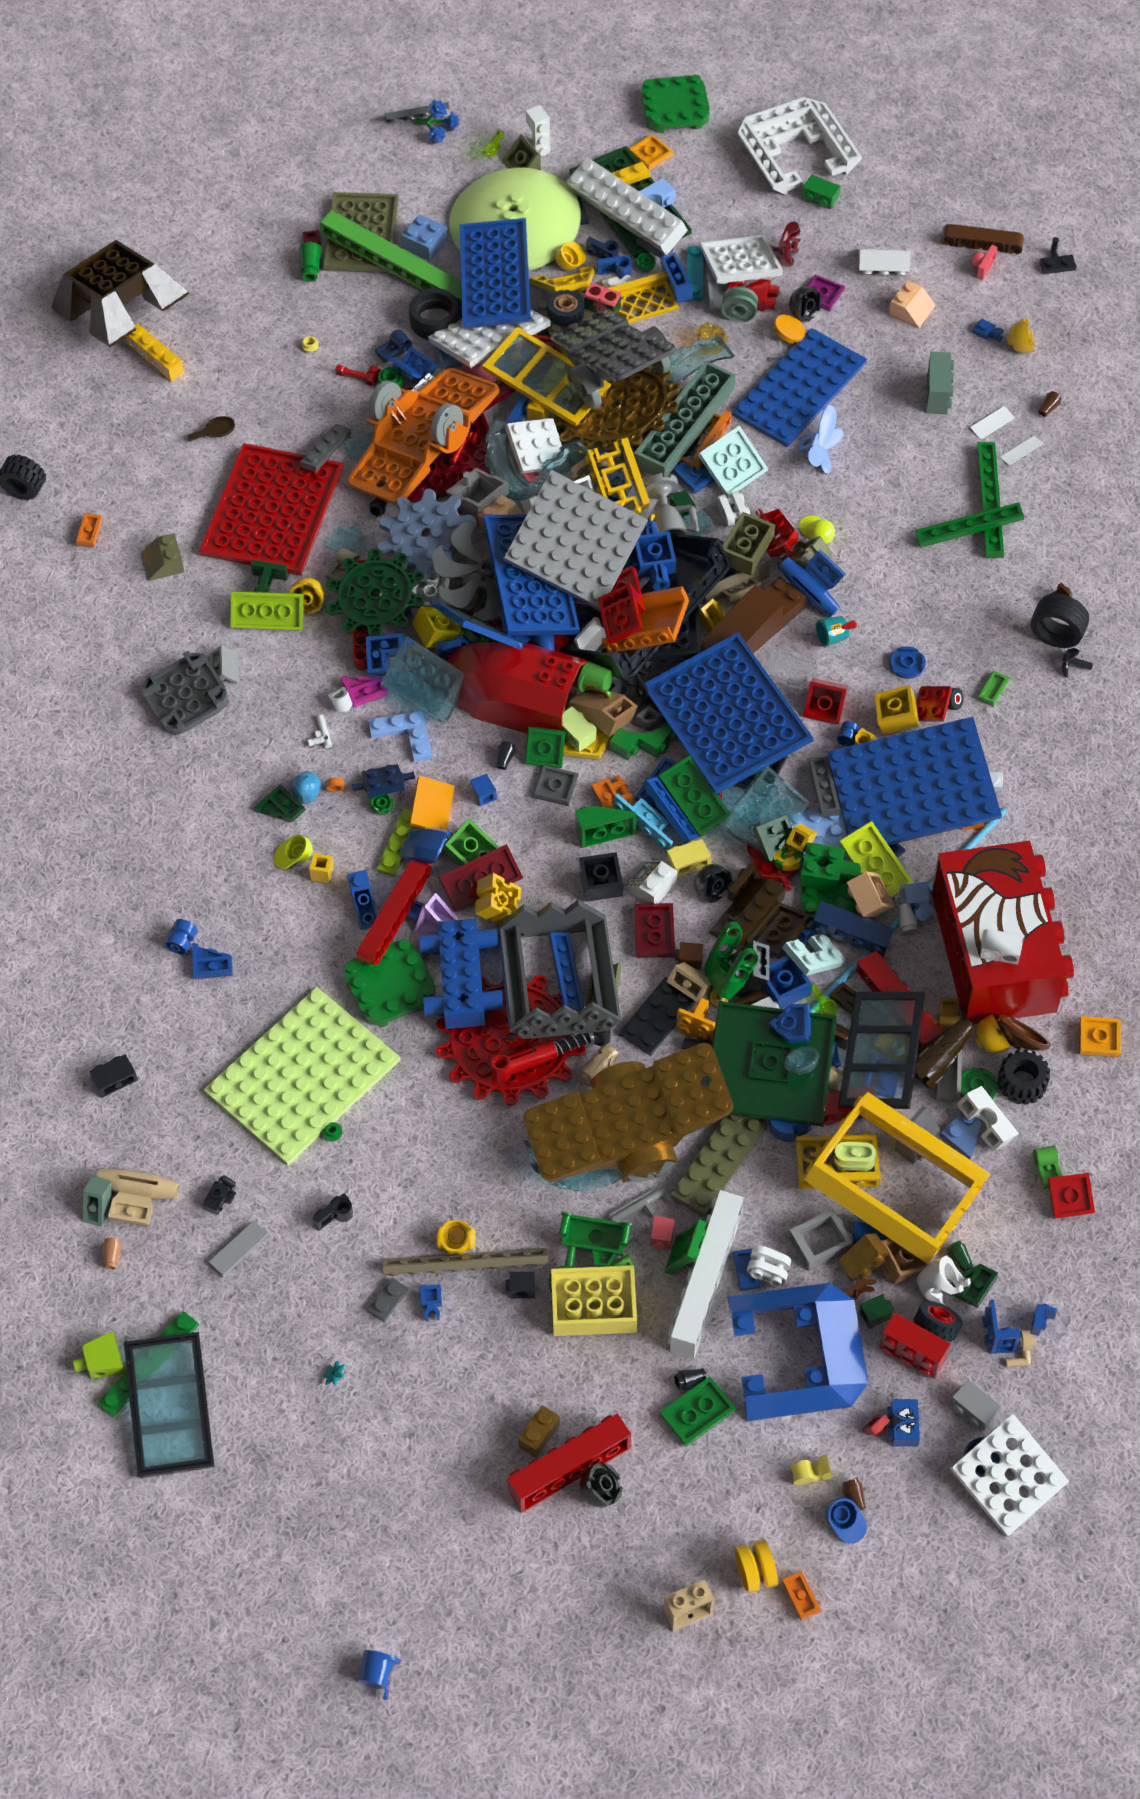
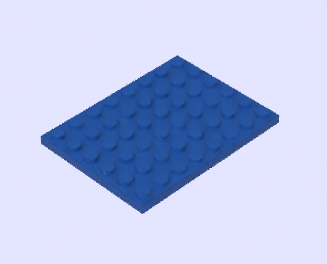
(727, 713)
(916, 782)

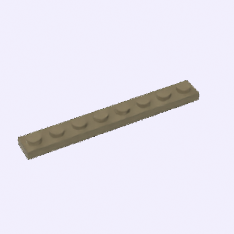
(471, 1261)

